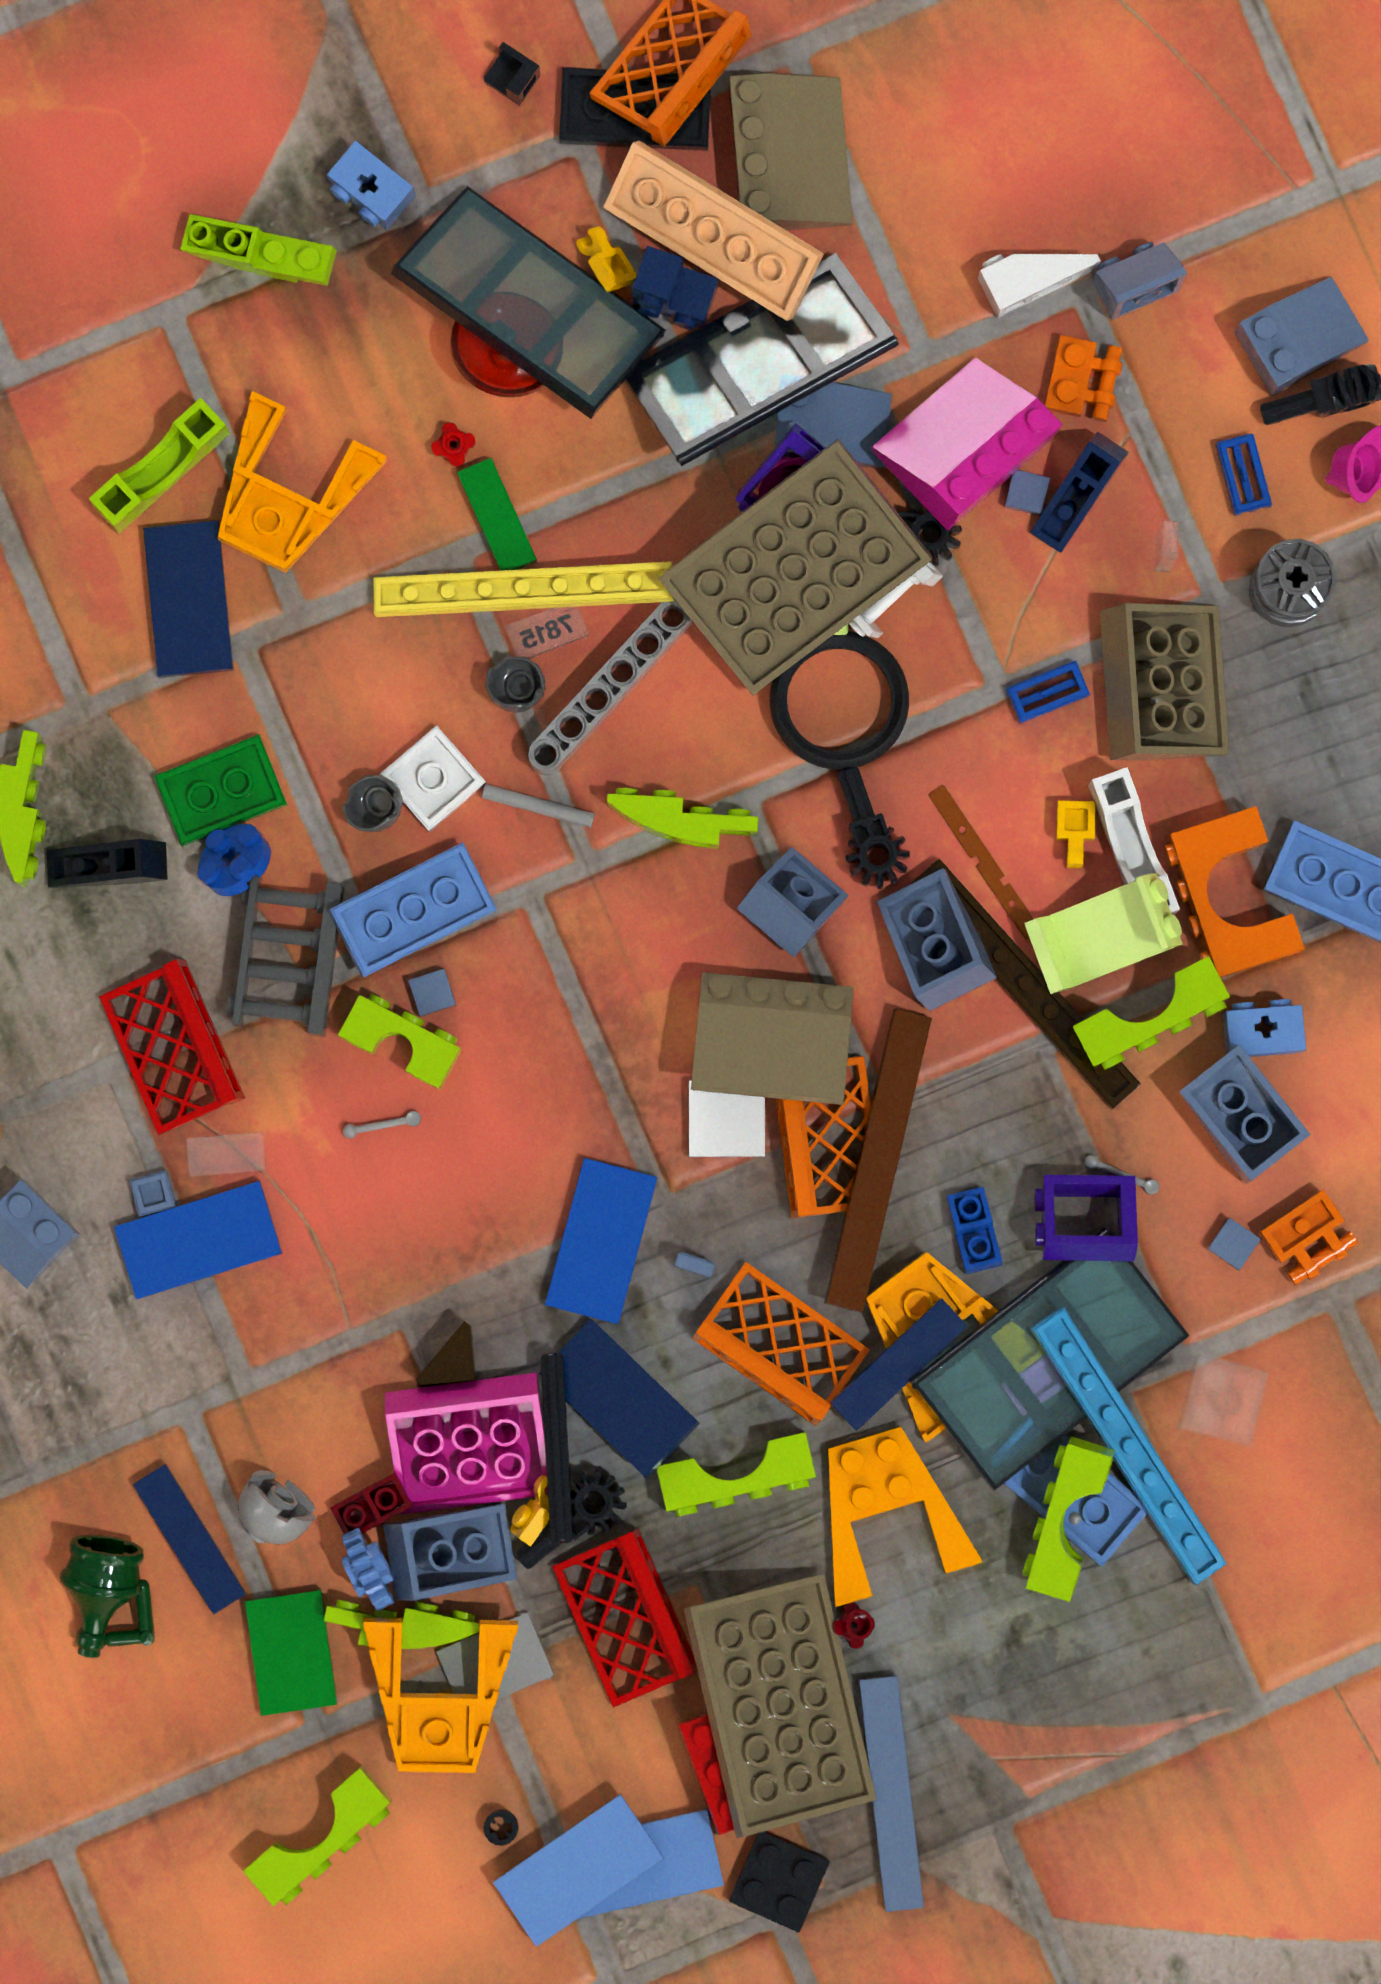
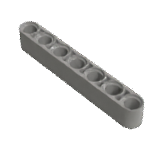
(613, 690)

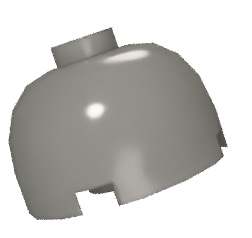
(274, 1511)

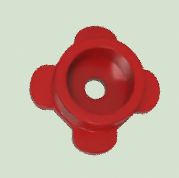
(454, 455)

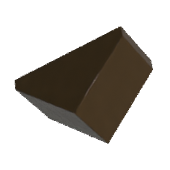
(454, 1361)

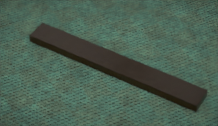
(1029, 990)

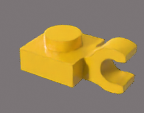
(608, 263)
(1075, 825)
(533, 1516)

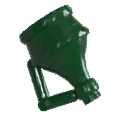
(101, 1580)

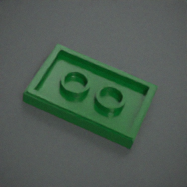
(220, 790)
(291, 1652)

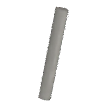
(538, 805)

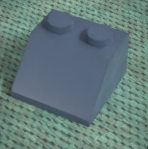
(1138, 280)
(792, 901)
(31, 1233)

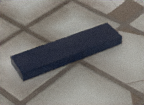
(898, 1364)
(189, 1539)

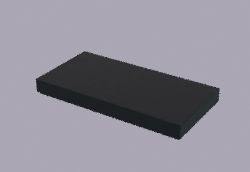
(591, 123)

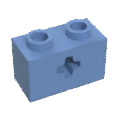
(362, 167)
(1286, 1022)

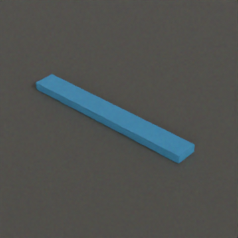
(1133, 1451)

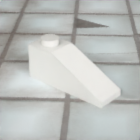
(1027, 277)

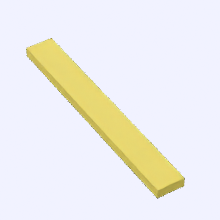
(520, 589)

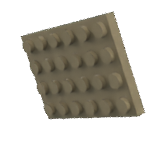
(795, 567)
(779, 1705)

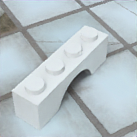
(1125, 829)

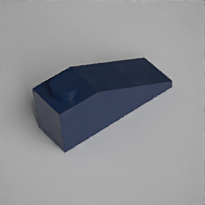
(1079, 491)

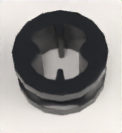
(508, 1818)

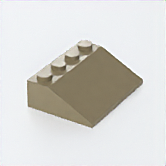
(791, 149)
(1164, 681)
(772, 1038)

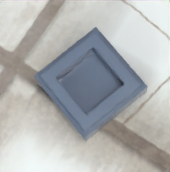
(1027, 492)
(432, 992)
(153, 1193)
(1233, 1244)
(694, 1264)

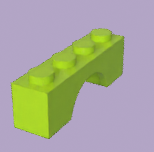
(137, 488)
(1196, 991)
(784, 1462)
(1056, 1564)
(282, 1869)

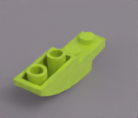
(258, 251)
(665, 818)
(19, 824)
(420, 1625)

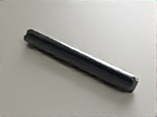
(556, 1448)

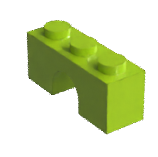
(373, 1022)

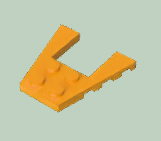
(271, 519)
(907, 1297)
(874, 1478)
(438, 1728)

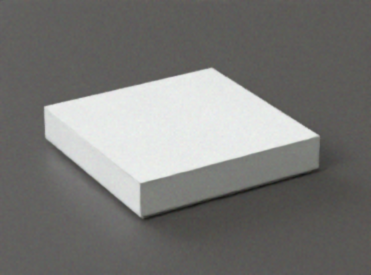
(434, 778)
(726, 1125)

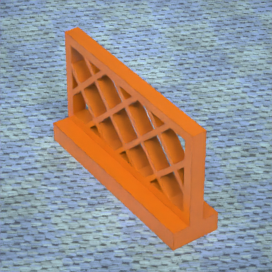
(692, 84)
(797, 1149)
(762, 1371)

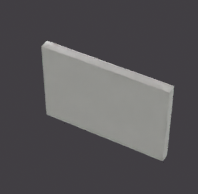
(525, 1666)

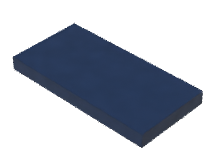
(188, 599)
(622, 1400)

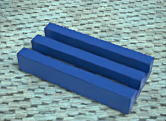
(1251, 505)
(1018, 704)

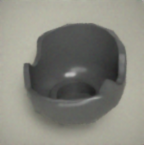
(515, 684)
(373, 803)

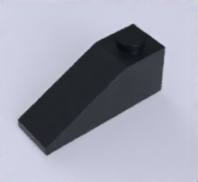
(107, 864)

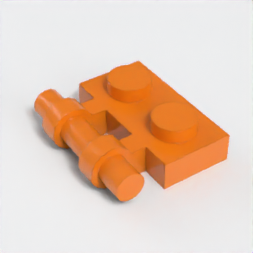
(1071, 376)
(1302, 1227)

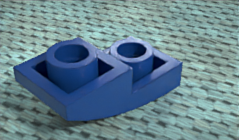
(974, 1230)

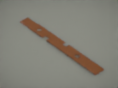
(987, 866)

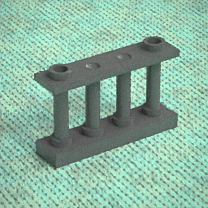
(316, 977)

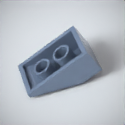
(1300, 335)
(841, 412)
(936, 940)
(1243, 1114)
(450, 1552)

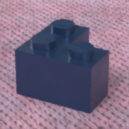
(673, 290)

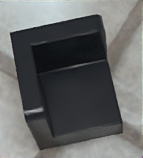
(512, 74)

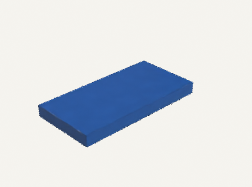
(198, 1240)
(601, 1241)

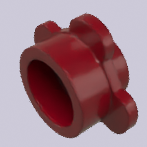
(864, 1625)

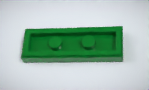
(496, 516)

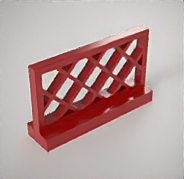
(203, 1040)
(655, 1603)

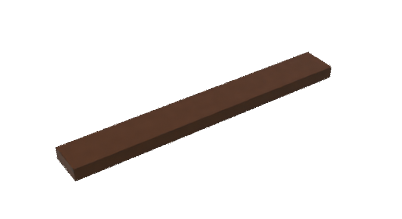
(878, 1160)

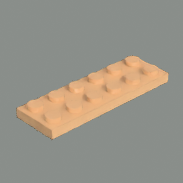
(713, 230)

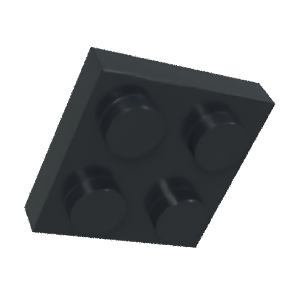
(779, 1881)

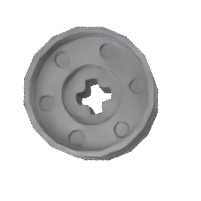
(1277, 598)

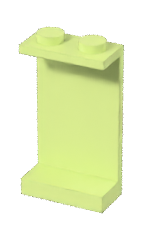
(1104, 933)

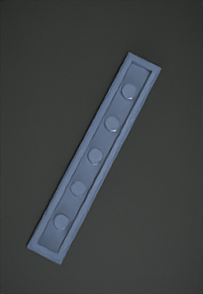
(892, 1788)

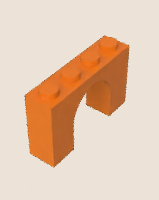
(1195, 855)

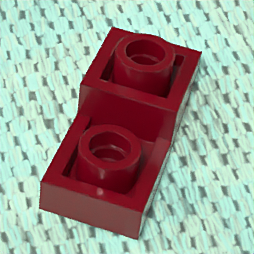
(372, 1505)

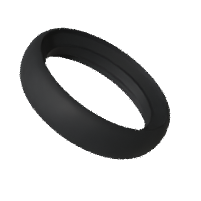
(877, 747)

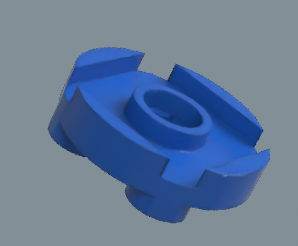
(222, 848)

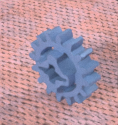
(367, 1569)

